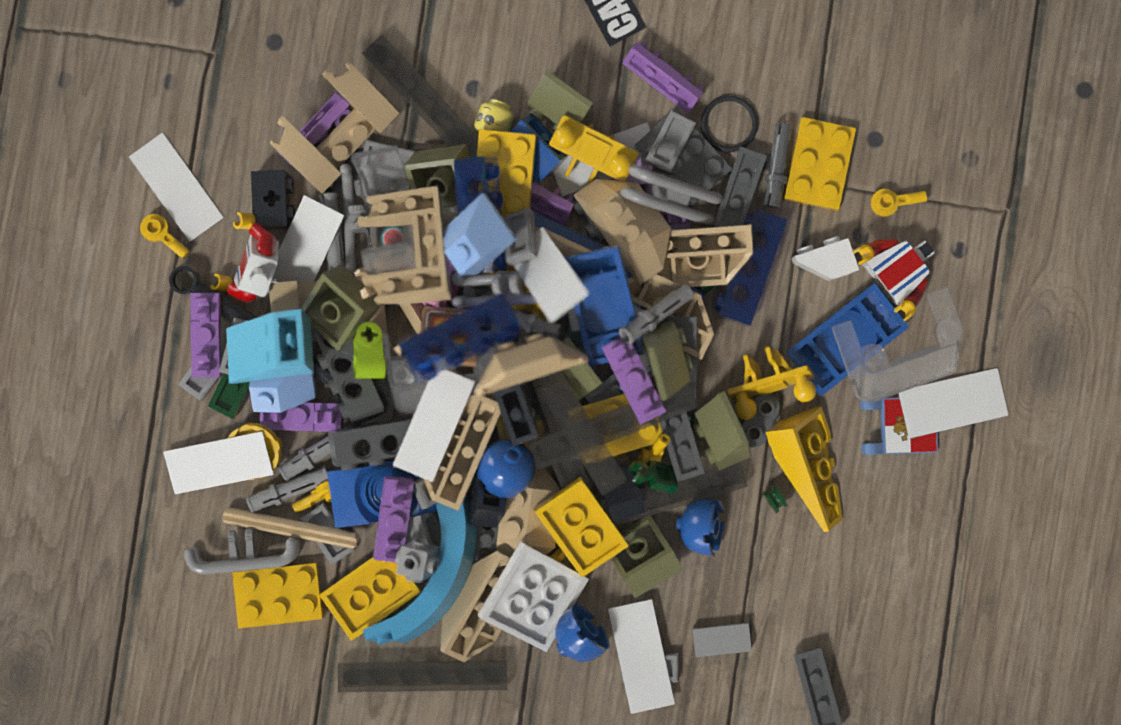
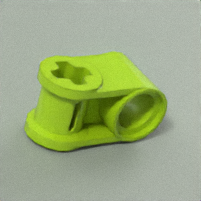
(368, 356)

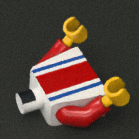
(256, 265)
(898, 271)

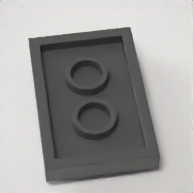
(696, 164)

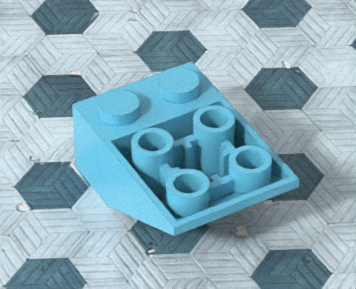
(270, 347)

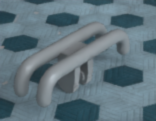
(671, 195)
(351, 213)
(508, 283)
(236, 563)

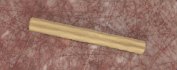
(291, 528)

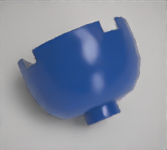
(506, 468)
(701, 526)
(578, 635)

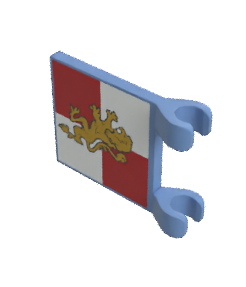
(894, 432)

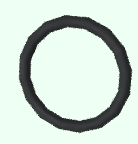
(728, 148)

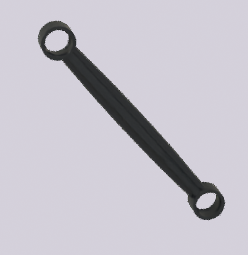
(231, 309)

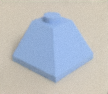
(476, 237)
(282, 392)

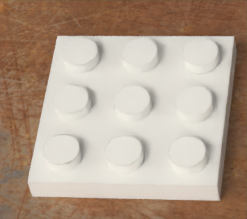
(532, 596)

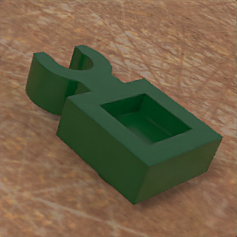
(656, 474)

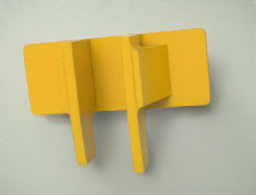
(593, 149)
(754, 384)

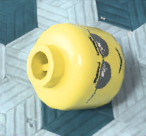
(494, 116)

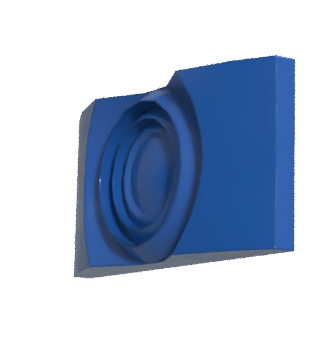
(607, 302)
(873, 324)
(358, 493)

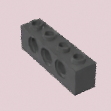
(357, 408)
(343, 442)

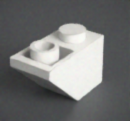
(830, 261)

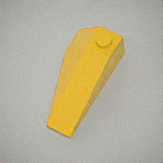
(803, 455)

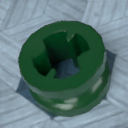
(775, 499)

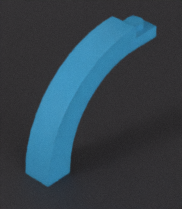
(444, 586)

